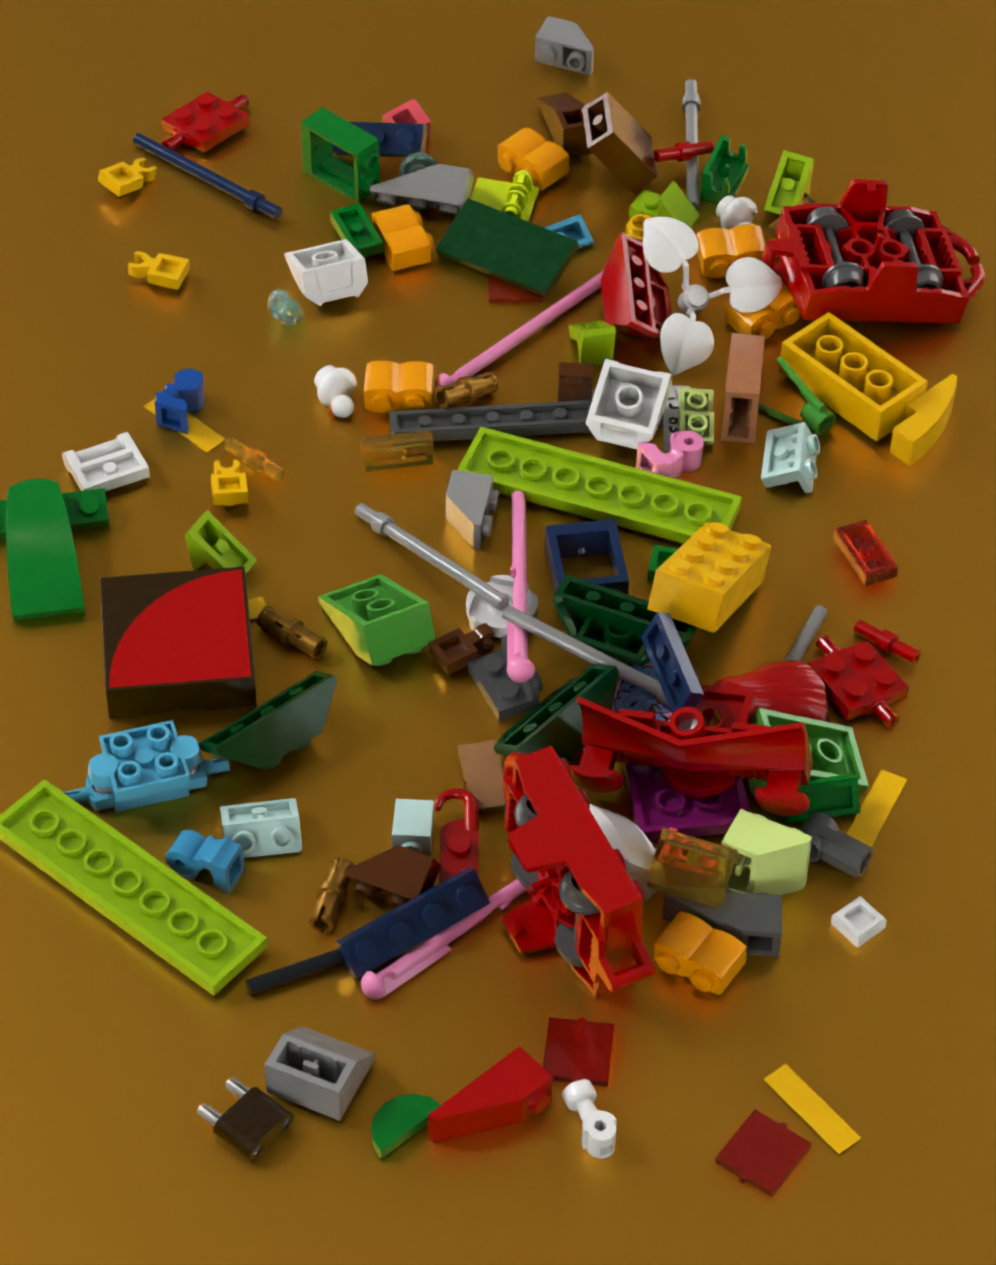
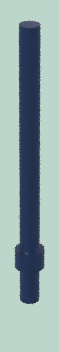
(251, 199)

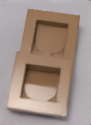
(483, 774)

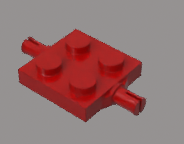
(205, 122)
(859, 680)

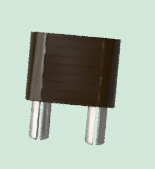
(251, 1122)

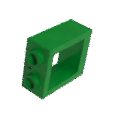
(322, 131)

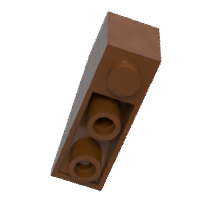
(565, 122)

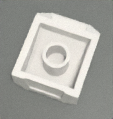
(328, 271)
(627, 404)
(631, 842)

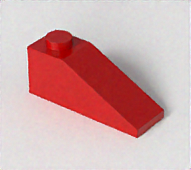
(495, 1099)

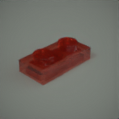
(865, 552)

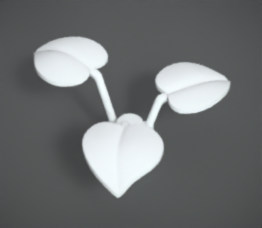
(750, 282)

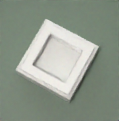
(858, 921)

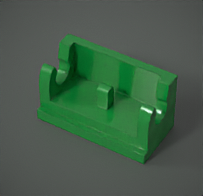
(723, 172)

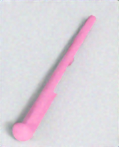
(523, 332)
(518, 666)
(380, 984)

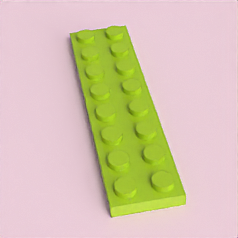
(598, 486)
(130, 887)

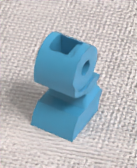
(194, 852)

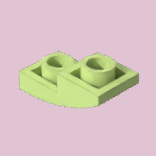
(696, 412)

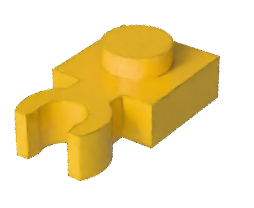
(124, 178)
(162, 271)
(229, 485)

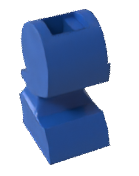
(178, 399)

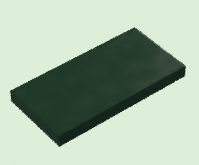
(507, 248)

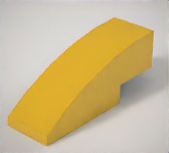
(924, 421)

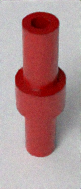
(683, 151)
(887, 642)

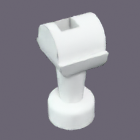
(598, 1125)

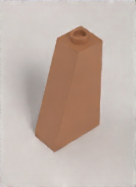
(742, 388)

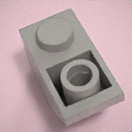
(564, 46)
(469, 504)

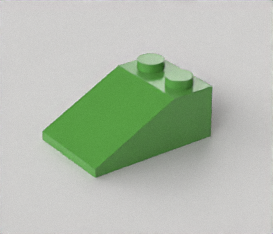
(380, 619)
(831, 746)

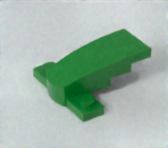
(42, 548)

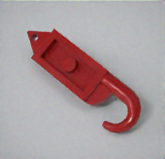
(460, 837)

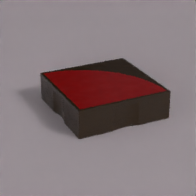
(177, 642)

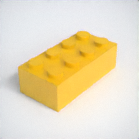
(852, 375)
(709, 576)

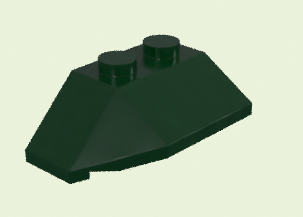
(609, 619)
(559, 716)
(276, 726)

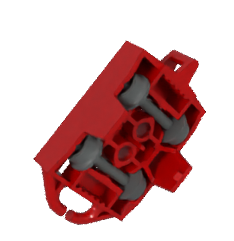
(872, 260)
(573, 875)

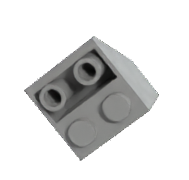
(316, 1071)

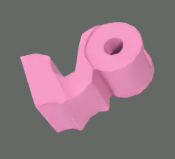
(683, 455)

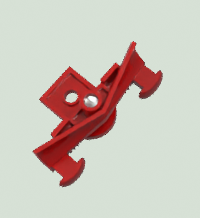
(699, 757)

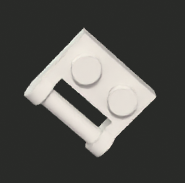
(107, 464)

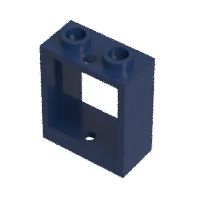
(585, 540)

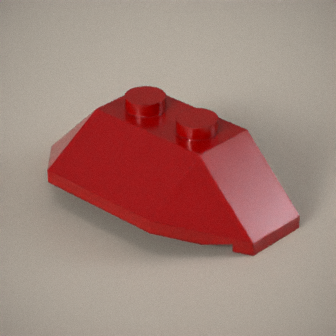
(634, 292)

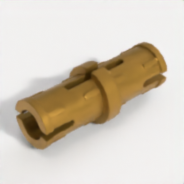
(465, 390)
(309, 642)
(331, 895)

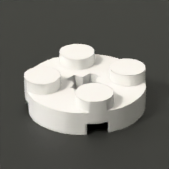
(481, 611)

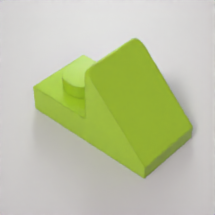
(790, 182)
(670, 204)
(594, 341)
(214, 544)

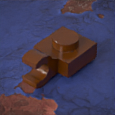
(456, 648)

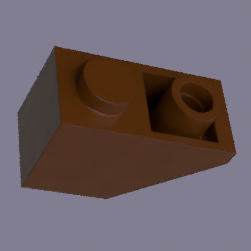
(396, 873)

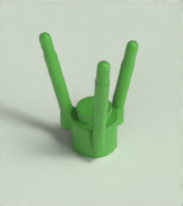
(814, 413)

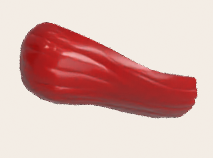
(782, 687)

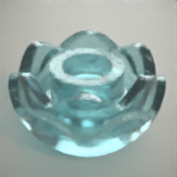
(283, 308)

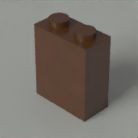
(619, 142)

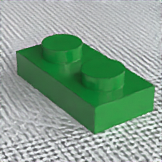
(356, 227)

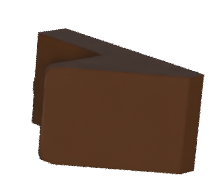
(575, 381)

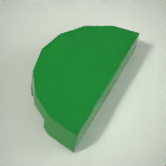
(399, 1121)

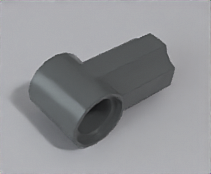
(835, 846)

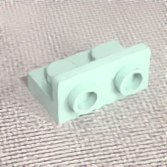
(790, 457)
(263, 827)

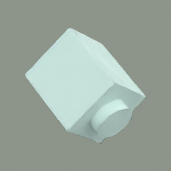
(414, 825)

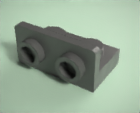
(501, 693)

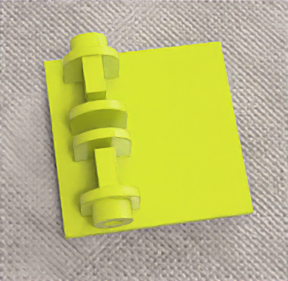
(511, 198)

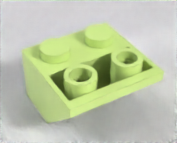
(768, 856)

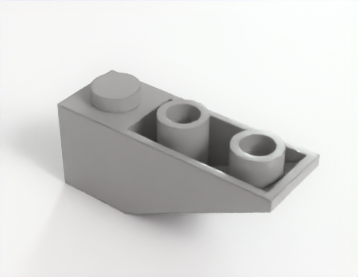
(434, 187)

